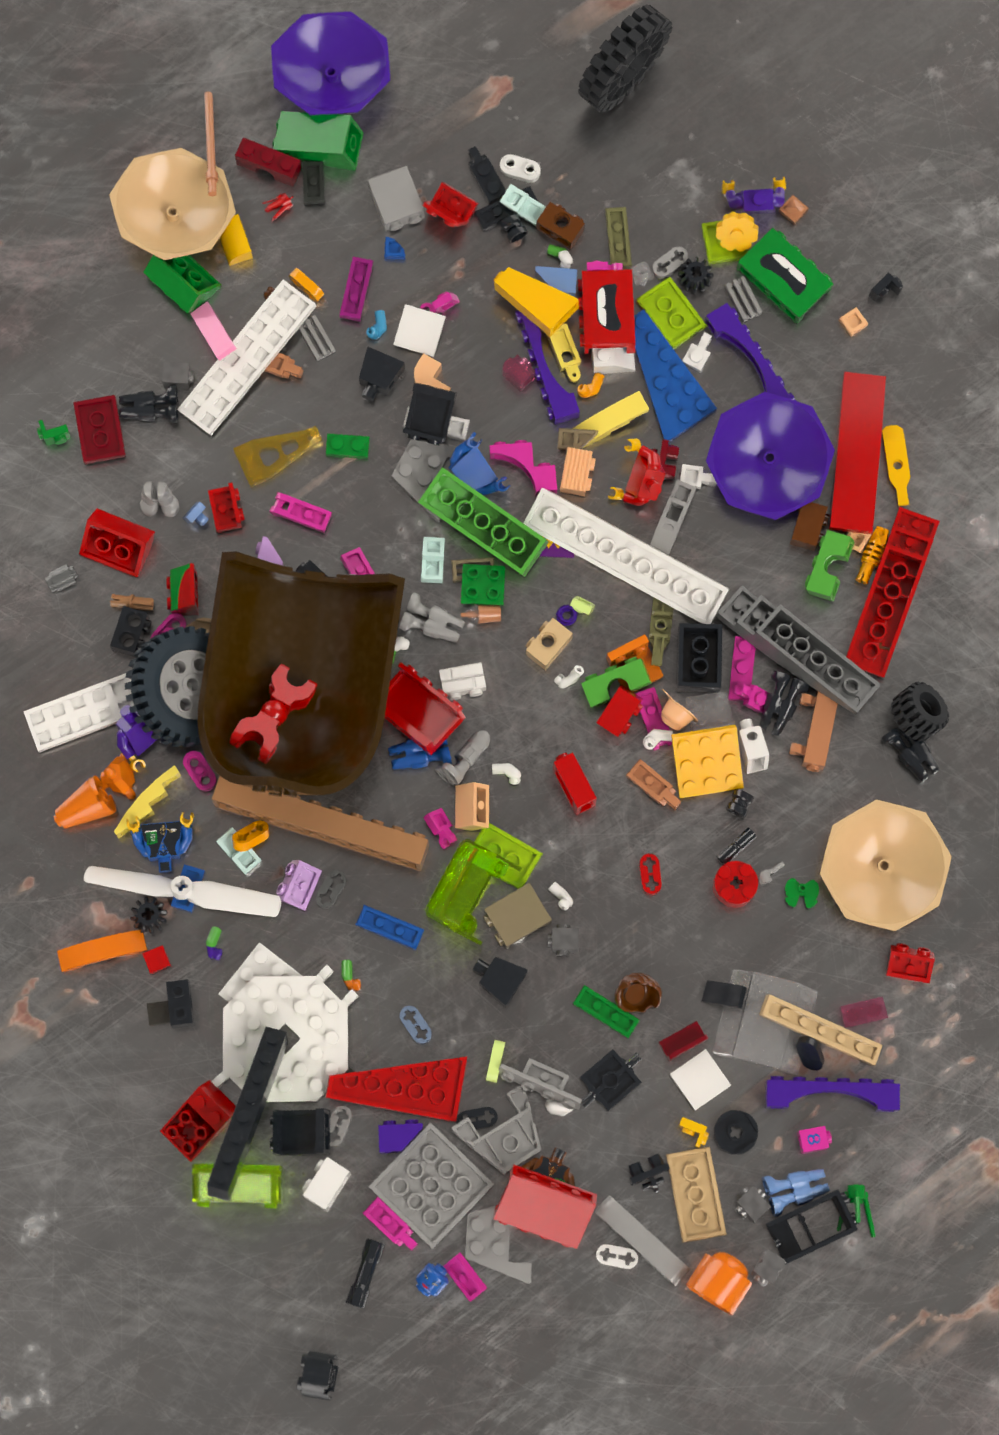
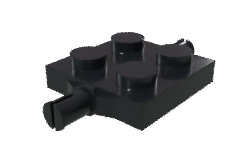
(610, 1080)

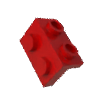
(225, 508)

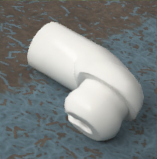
(572, 678)
(655, 737)
(509, 770)
(565, 899)
(556, 1108)

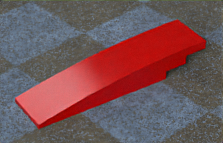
(857, 453)
(892, 591)

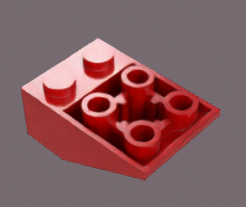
(199, 1120)

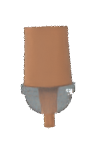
(482, 614)

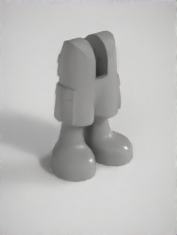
(156, 495)
(436, 623)
(465, 758)

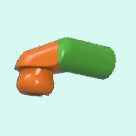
(346, 974)

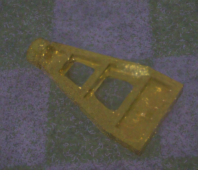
(252, 464)

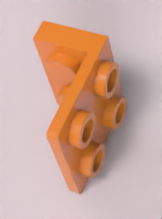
(634, 648)

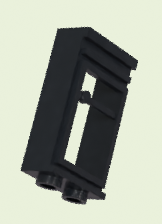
(785, 1239)

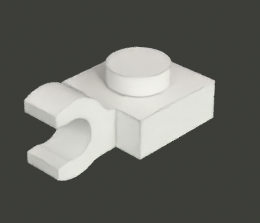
(697, 355)
(694, 476)

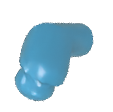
(379, 328)

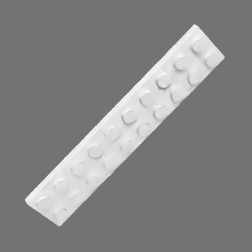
(626, 557)

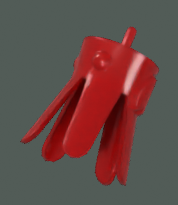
(280, 201)

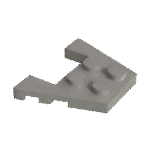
(419, 468)
(509, 1142)
(489, 1245)

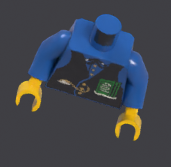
(162, 840)

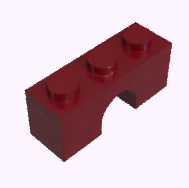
(255, 155)

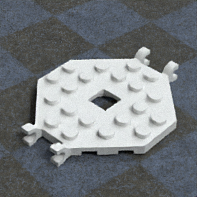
(310, 1012)

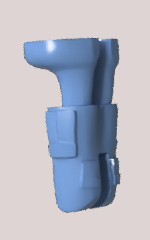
(800, 1187)

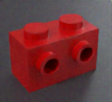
(620, 710)

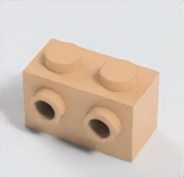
(472, 806)

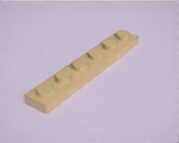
(820, 1029)

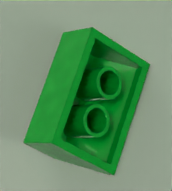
(182, 281)

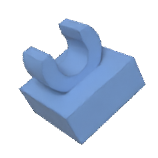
(195, 514)

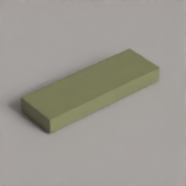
(618, 236)

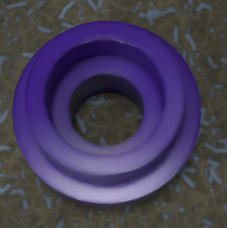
(566, 609)

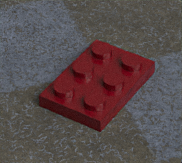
(99, 429)

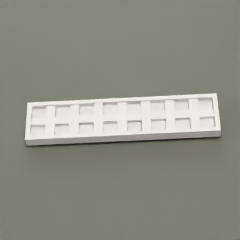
(256, 348)
(80, 712)

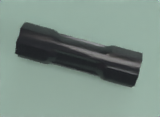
(360, 1288)

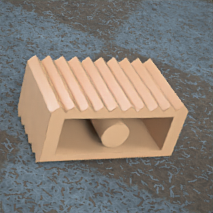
(576, 472)

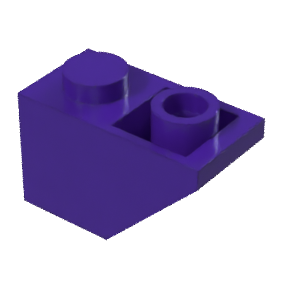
(396, 1137)

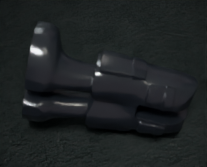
(145, 402)
(781, 709)
(914, 755)

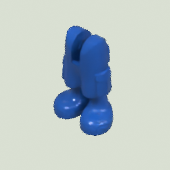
(416, 756)

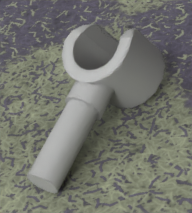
(764, 877)

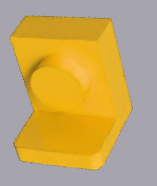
(690, 1128)

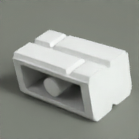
(462, 681)

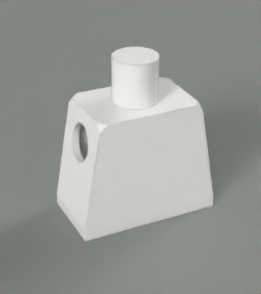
(752, 747)

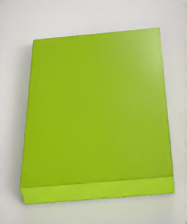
(671, 312)
(512, 850)

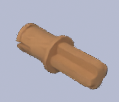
(133, 602)

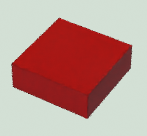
(156, 959)

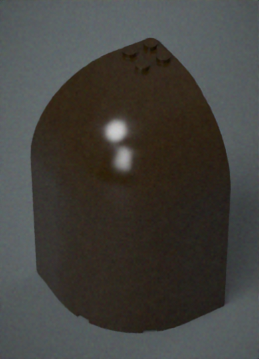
(325, 632)

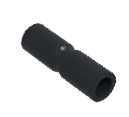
(738, 844)

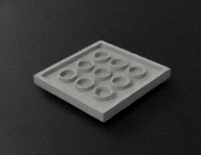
(431, 1185)

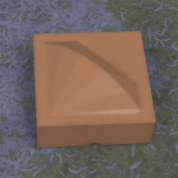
(793, 209)

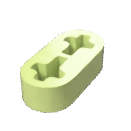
(495, 1061)

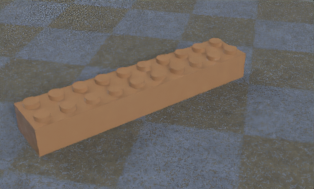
(324, 824)

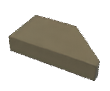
(574, 438)

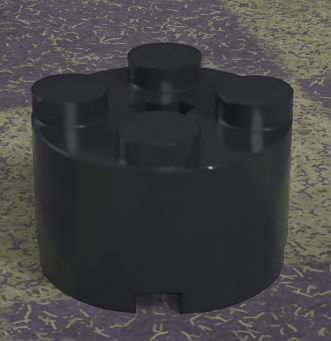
(318, 1375)

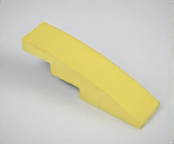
(615, 416)
(149, 797)

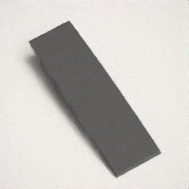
(797, 649)

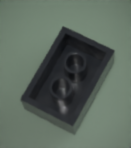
(699, 658)

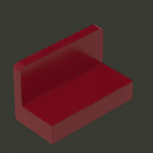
(683, 1041)

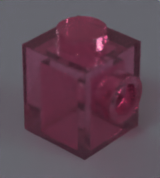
(518, 372)

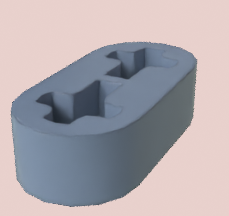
(419, 1022)

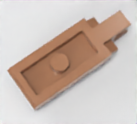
(284, 367)
(653, 784)

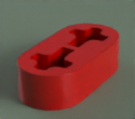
(645, 875)

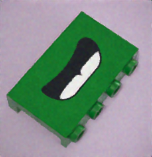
(784, 275)

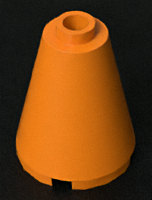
(85, 805)

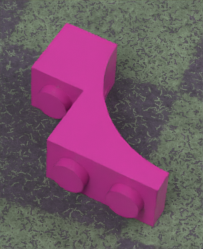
(521, 455)

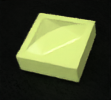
(582, 606)

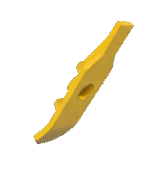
(896, 452)

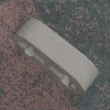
(672, 266)
(343, 1128)

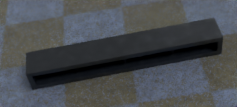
(247, 1114)

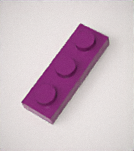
(356, 289)

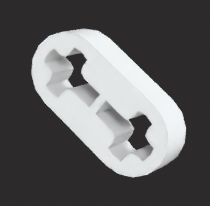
(615, 1262)

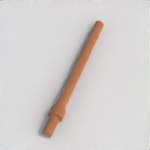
(211, 174)

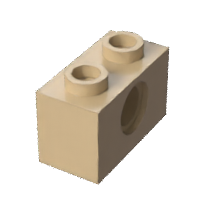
(546, 655)

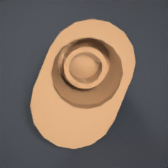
(676, 715)

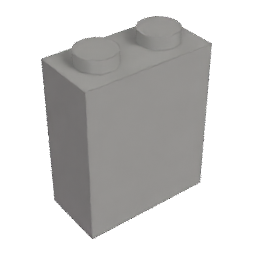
(396, 199)

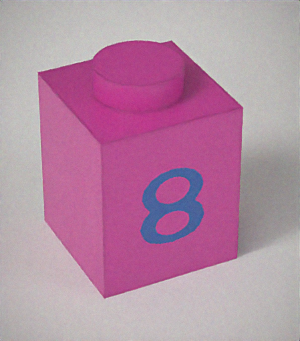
(814, 1139)

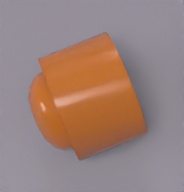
(720, 1281)

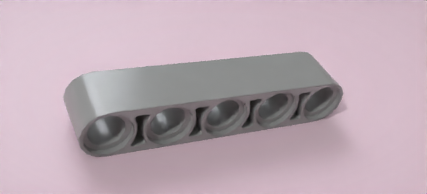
(642, 1240)

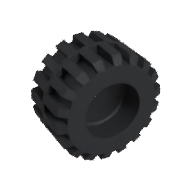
(920, 711)

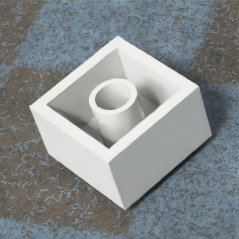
(326, 1183)

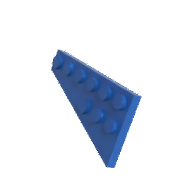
(671, 386)

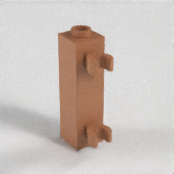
(819, 732)

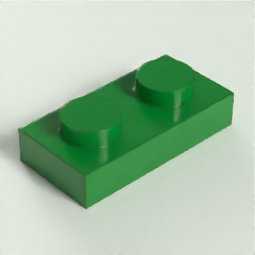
(347, 446)

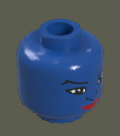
(432, 1279)

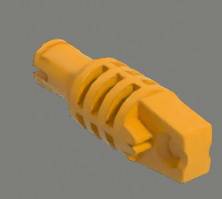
(872, 554)

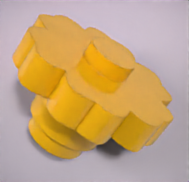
(737, 231)

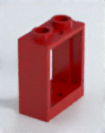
(574, 783)

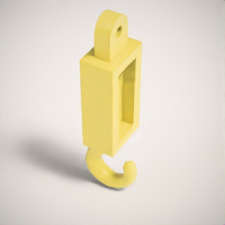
(563, 342)

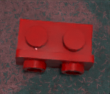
(910, 963)

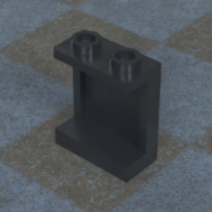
(430, 413)
(300, 1132)

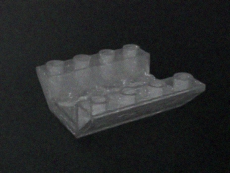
(754, 1038)

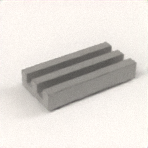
(736, 283)
(307, 323)

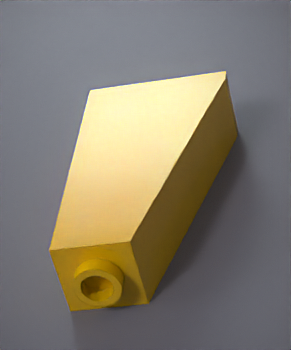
(536, 300)

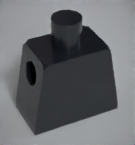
(379, 373)
(500, 978)

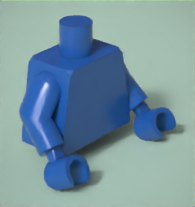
(472, 468)

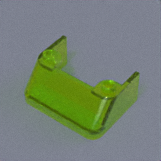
(463, 886)
(255, 1185)

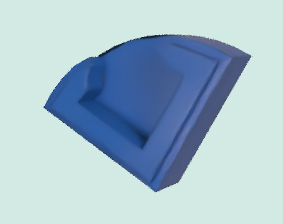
(393, 249)

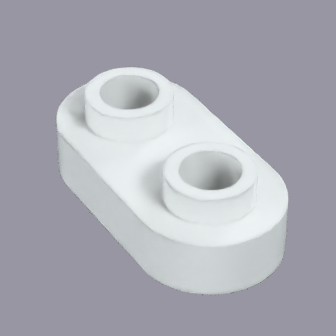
(519, 169)

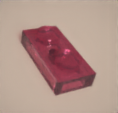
(863, 1012)

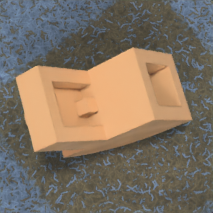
(427, 372)

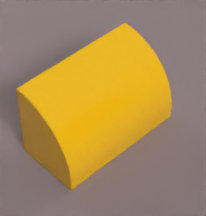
(235, 242)

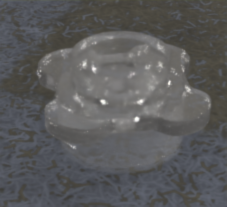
(642, 267)

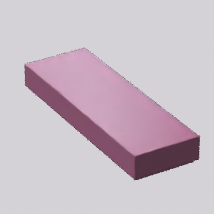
(213, 331)

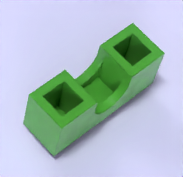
(833, 547)
(598, 687)

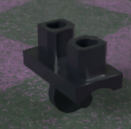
(638, 1175)

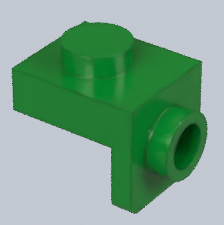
(55, 435)

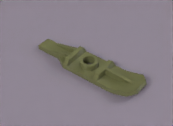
(660, 637)

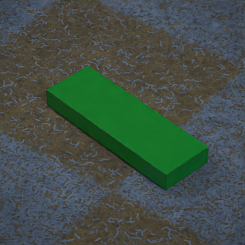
(606, 1011)

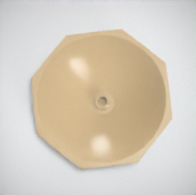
(167, 207)
(885, 865)

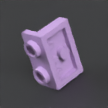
(298, 884)

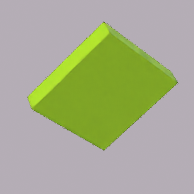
(714, 251)

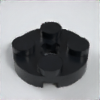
(738, 1120)

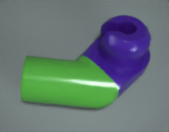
(211, 944)

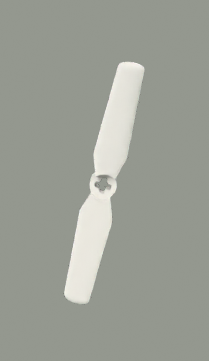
(202, 893)

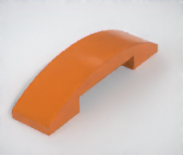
(101, 949)

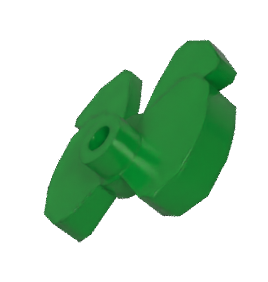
(794, 889)

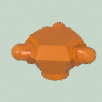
(119, 777)

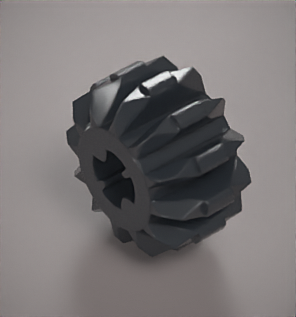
(695, 282)
(142, 911)

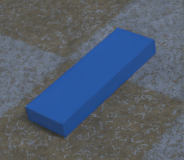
(389, 927)

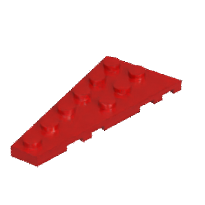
(414, 1089)

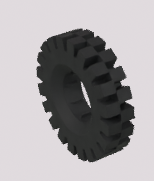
(625, 58)

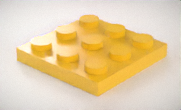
(707, 761)

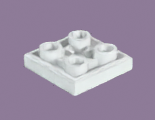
(419, 330)
(700, 1079)

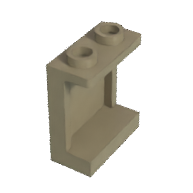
(516, 916)

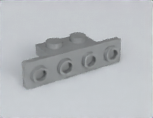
(543, 1080)

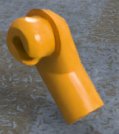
(591, 389)

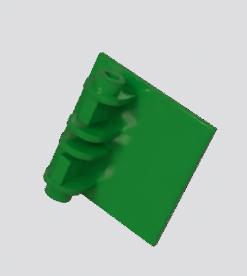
(483, 584)

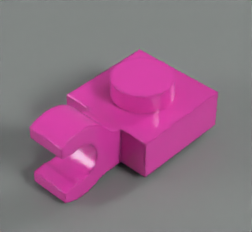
(444, 302)
(754, 696)
(441, 825)

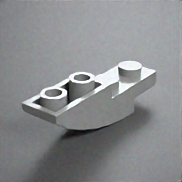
(673, 517)

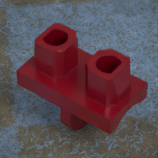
(668, 452)

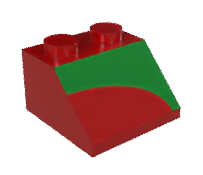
(184, 590)

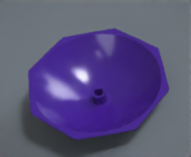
(330, 63)
(770, 455)

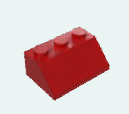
(116, 542)

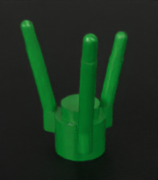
(857, 1196)

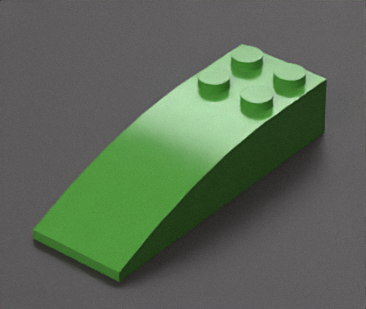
(483, 522)

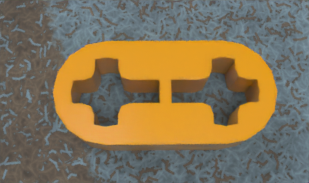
(306, 285)
(250, 836)

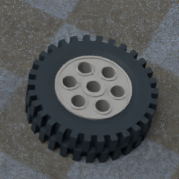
(149, 681)

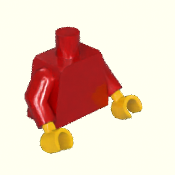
(645, 477)

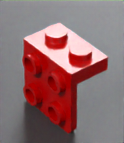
(451, 206)

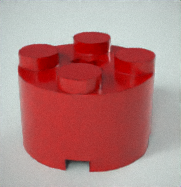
(743, 874)

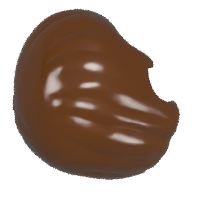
(638, 993)

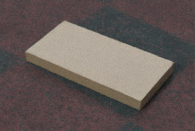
(696, 1194)

